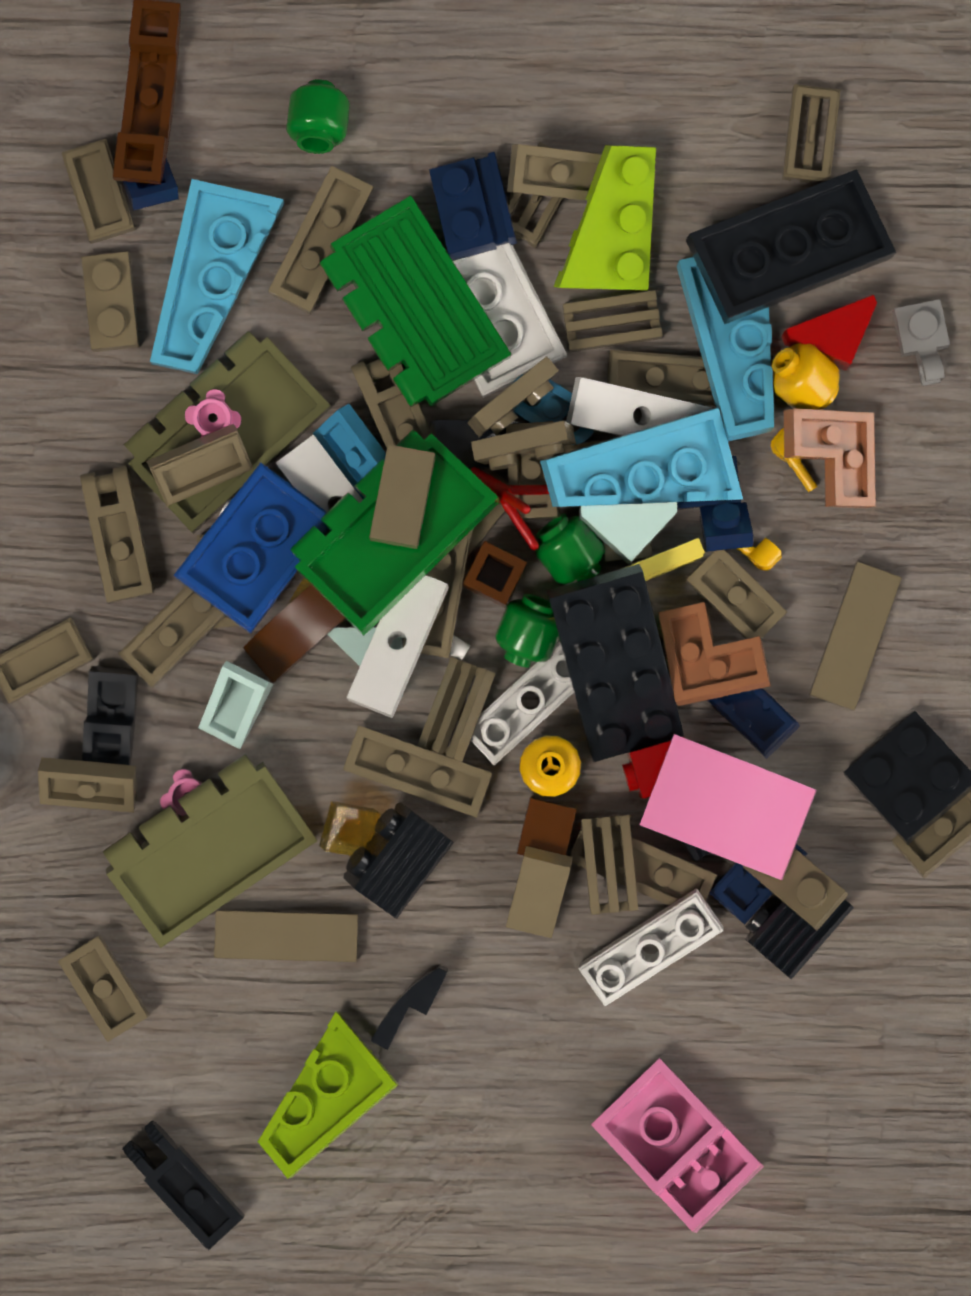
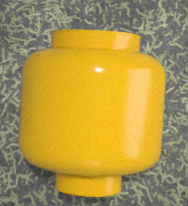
(805, 377)
(535, 776)

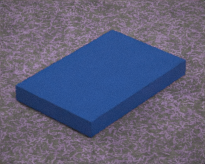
(247, 553)

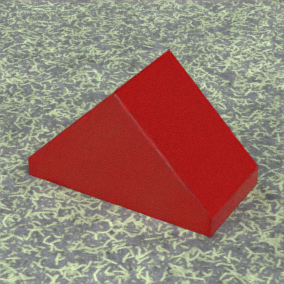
(835, 332)

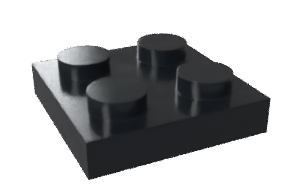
(910, 777)

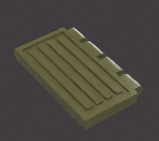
(274, 411)
(210, 852)

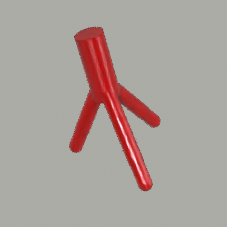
(511, 503)

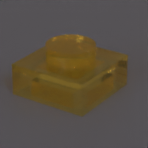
(348, 828)

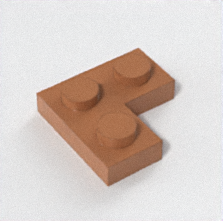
(844, 443)
(704, 670)

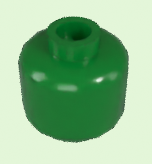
(317, 116)
(569, 549)
(527, 631)

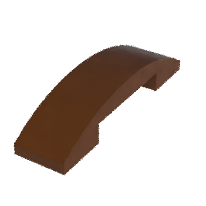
(149, 92)
(293, 633)

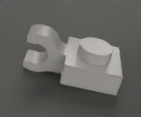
(921, 333)

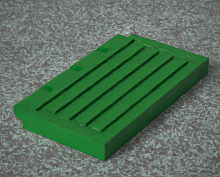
(418, 301)
(371, 577)

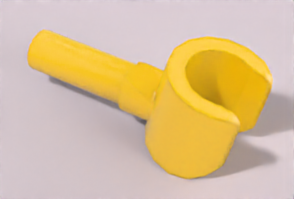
(777, 448)
(764, 555)

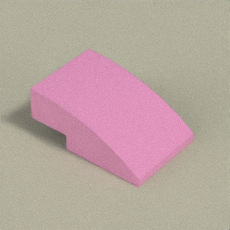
(728, 807)
(677, 1145)

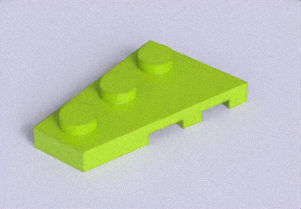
(616, 226)
(328, 1097)

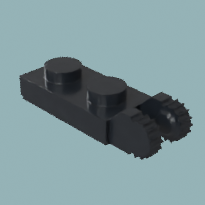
(186, 1188)

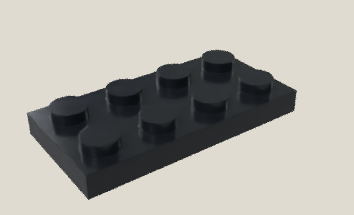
(790, 246)
(615, 662)

